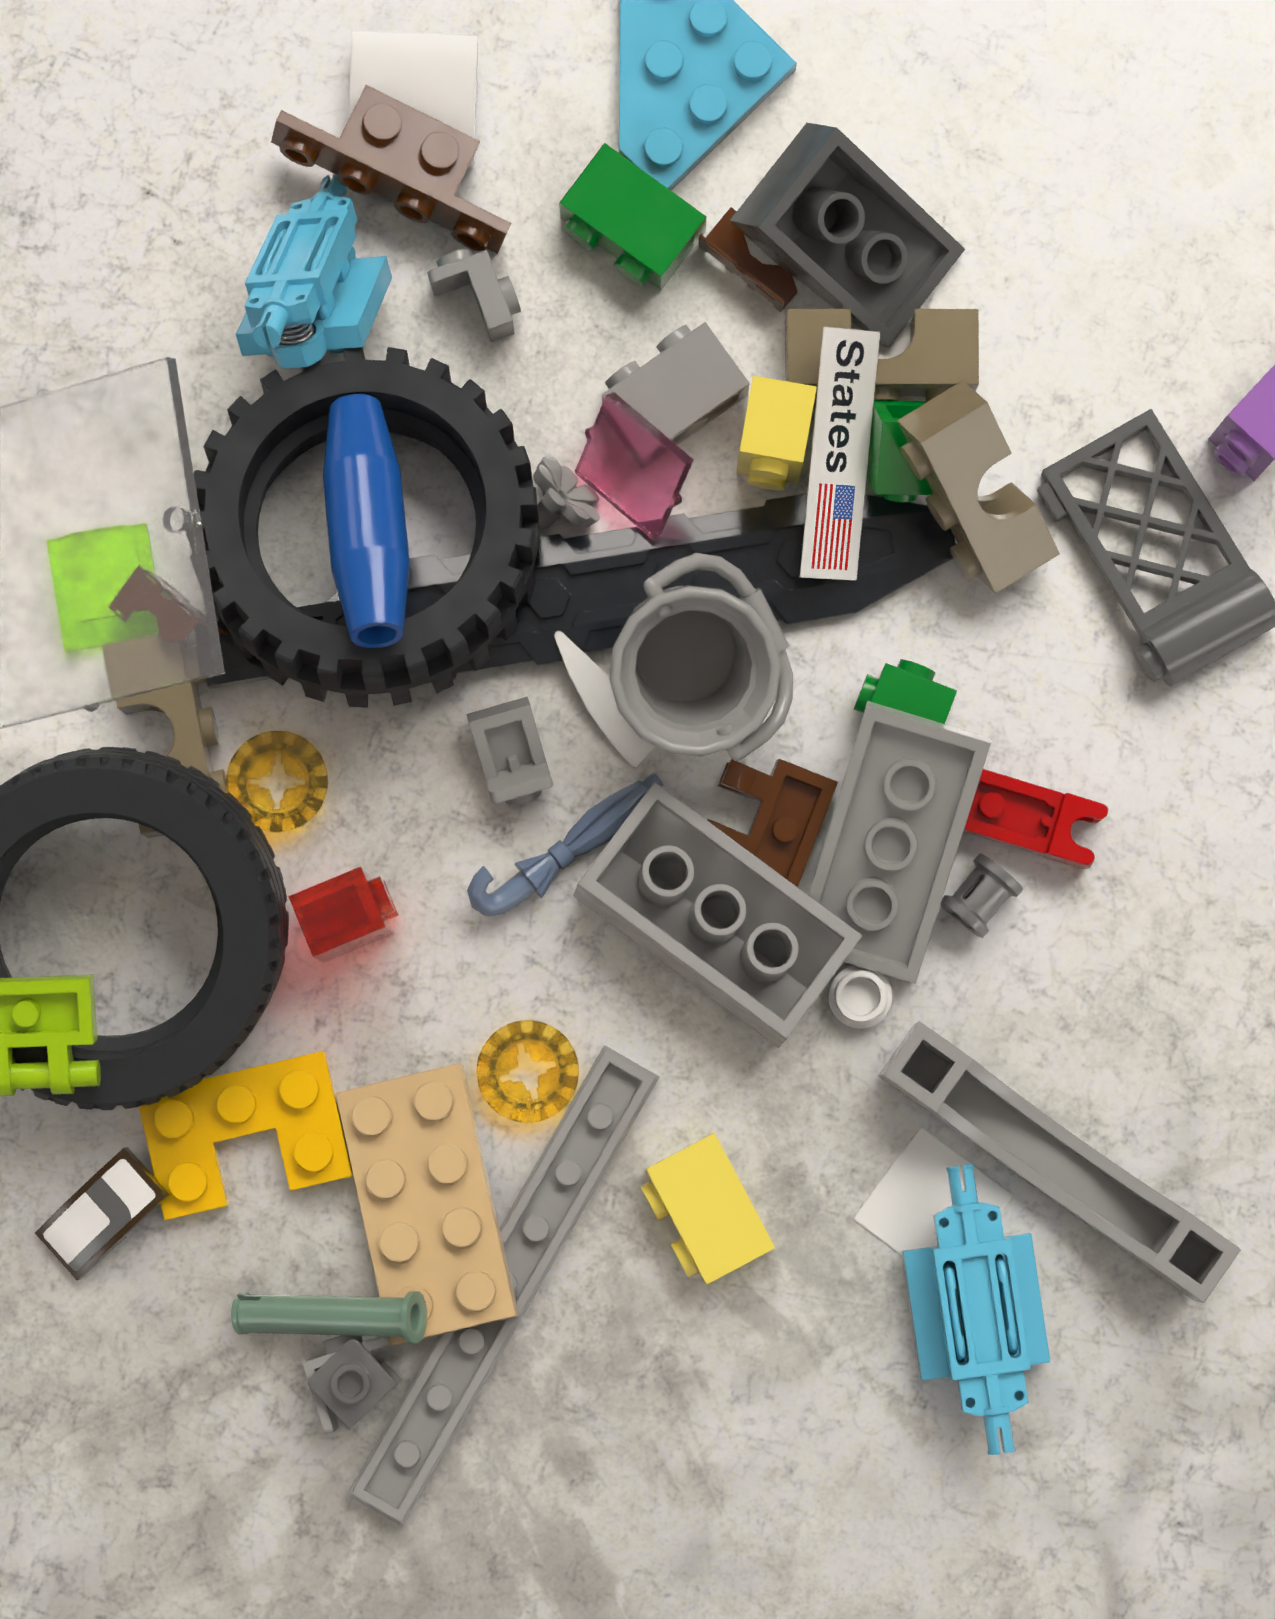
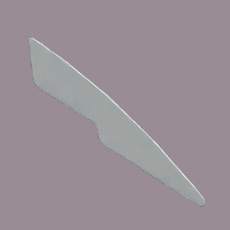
(599, 700)

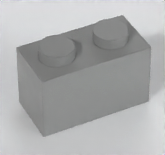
(682, 385)

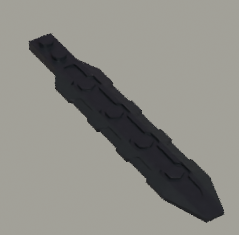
(598, 579)

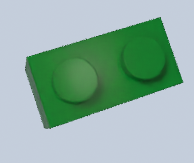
(631, 218)

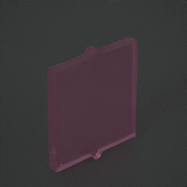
(633, 465)

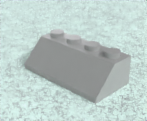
(716, 915)

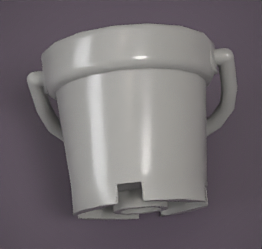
(701, 665)

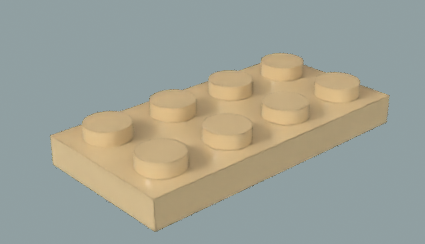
(428, 1198)

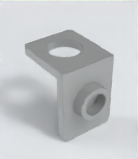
(326, 1415)

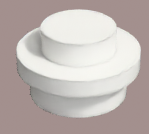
(860, 997)

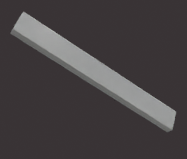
(531, 1240)

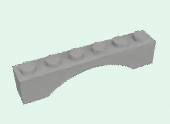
(1059, 1163)

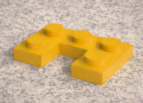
(284, 1095)

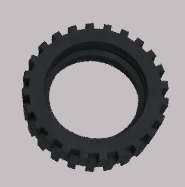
(293, 420)

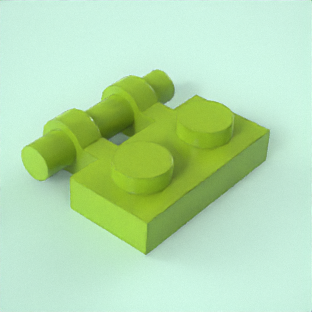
(49, 1014)

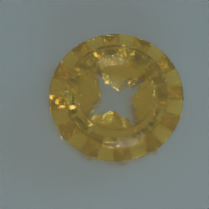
(300, 760)
(512, 1098)

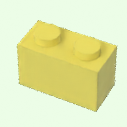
(775, 432)
(708, 1210)

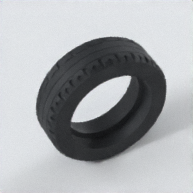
(243, 885)

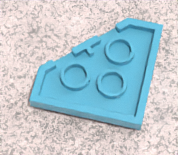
(689, 80)

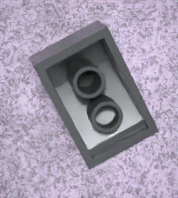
(847, 231)

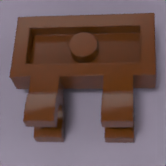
(788, 813)

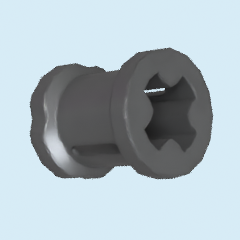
(981, 895)

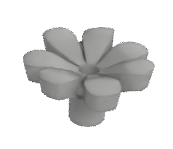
(562, 495)

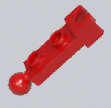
(1032, 818)

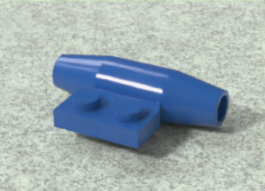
(366, 521)

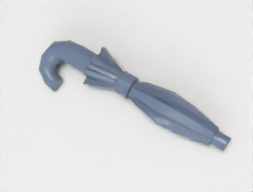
(537, 873)

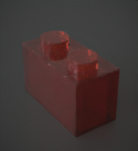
(344, 913)

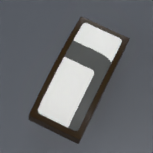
(102, 1213)

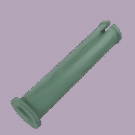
(331, 1315)

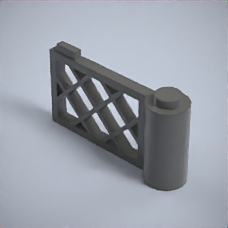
(1198, 622)

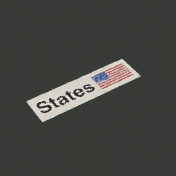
(839, 453)

